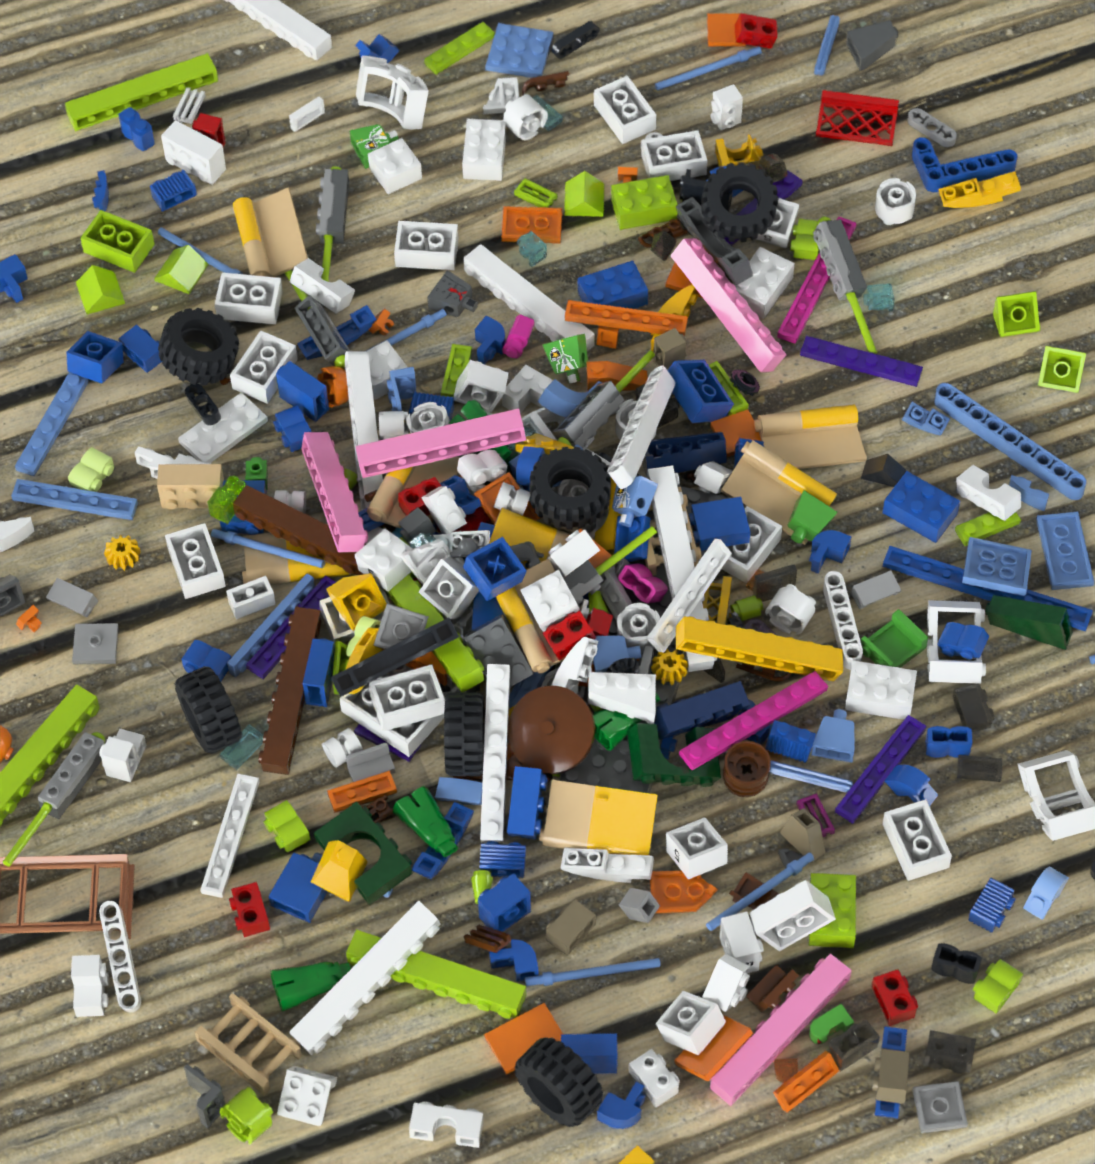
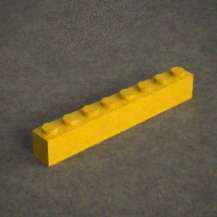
(758, 648)

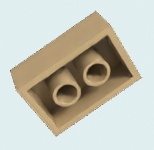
(188, 484)

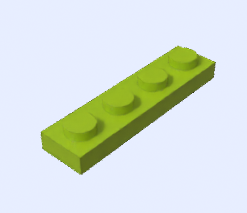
(459, 48)

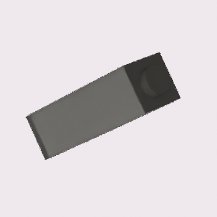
(871, 42)

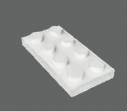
(237, 422)

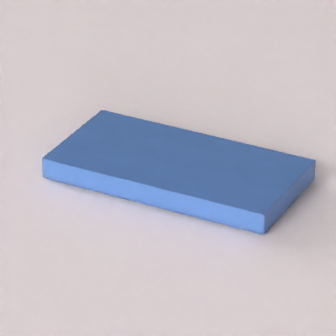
(1065, 551)

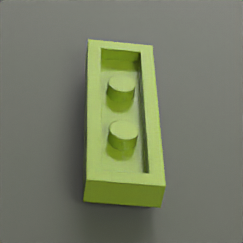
(458, 360)
(740, 403)
(984, 526)

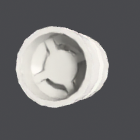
(296, 499)
(512, 499)
(339, 748)

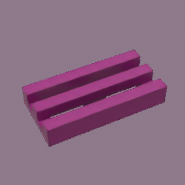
(800, 804)

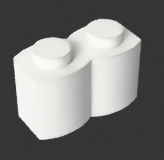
(481, 467)

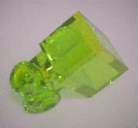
(222, 500)

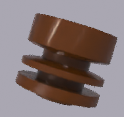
(744, 758)

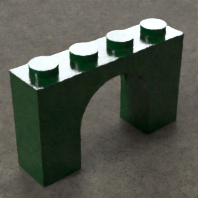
(651, 766)
(356, 824)

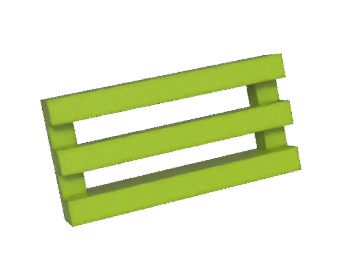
(533, 196)

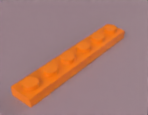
(624, 318)

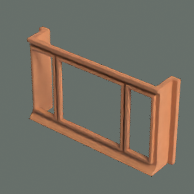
(72, 862)

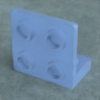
(400, 386)

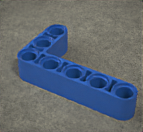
(980, 167)

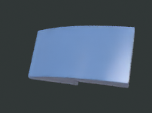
(931, 422)
(1032, 497)
(460, 790)

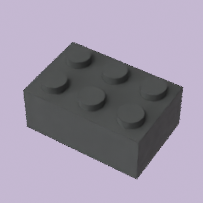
(497, 644)

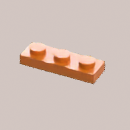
(362, 791)
(806, 1081)

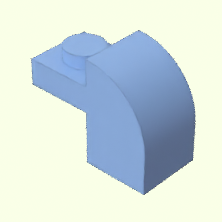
(1045, 891)

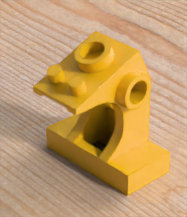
(748, 151)

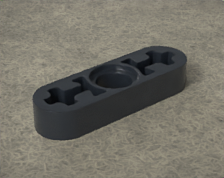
(575, 39)
(201, 398)

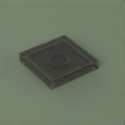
(770, 582)

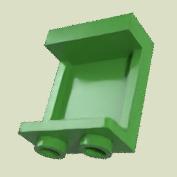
(895, 642)

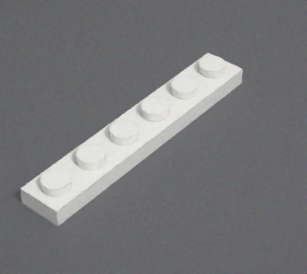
(689, 594)
(230, 835)

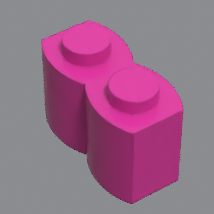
(518, 336)
(643, 583)

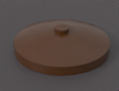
(551, 729)

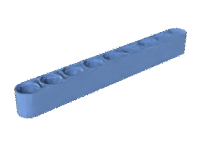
(1002, 435)

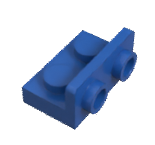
(626, 534)

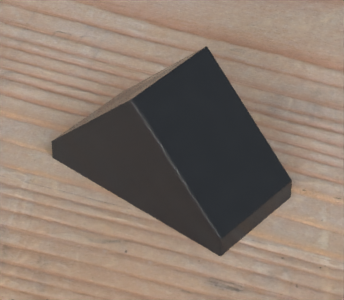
(883, 470)

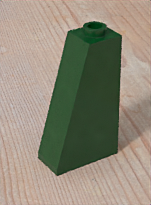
(1031, 619)

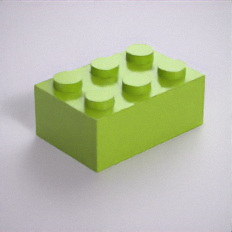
(644, 202)
(117, 241)
(842, 896)

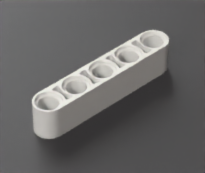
(842, 611)
(113, 948)

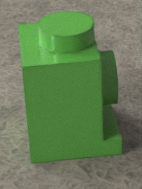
(257, 470)

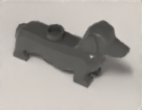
(523, 551)

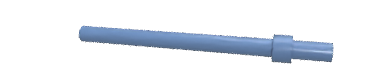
(741, 56)
(209, 259)
(426, 322)
(233, 538)
(793, 868)
(548, 978)

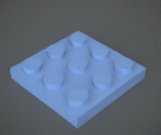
(519, 51)
(997, 566)

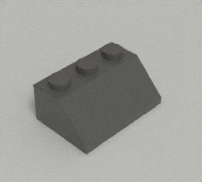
(10, 594)

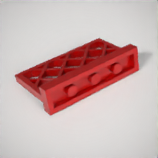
(845, 101)

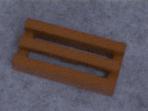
(489, 935)

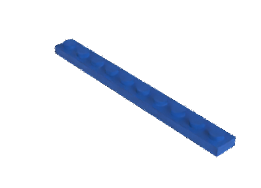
(952, 577)

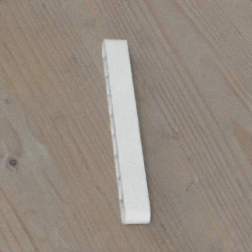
(362, 414)
(641, 427)

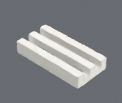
(192, 94)
(307, 114)

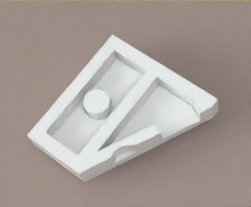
(504, 91)
(425, 558)

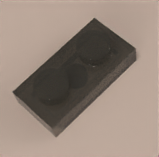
(979, 768)

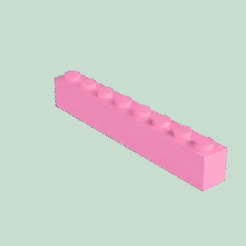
(728, 305)
(440, 443)
(334, 492)
(780, 1029)

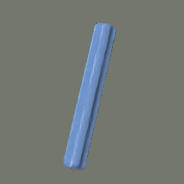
(826, 45)
(810, 776)

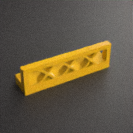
(722, 607)

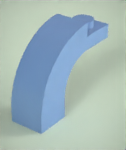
(561, 399)

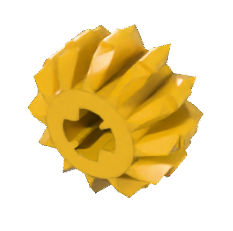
(122, 552)
(669, 666)

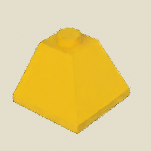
(357, 598)
(339, 869)

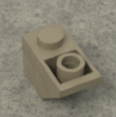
(804, 834)

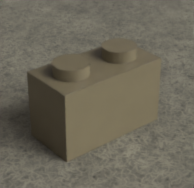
(669, 348)
(570, 927)
(892, 1076)

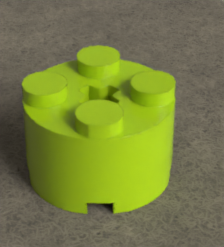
(247, 1115)

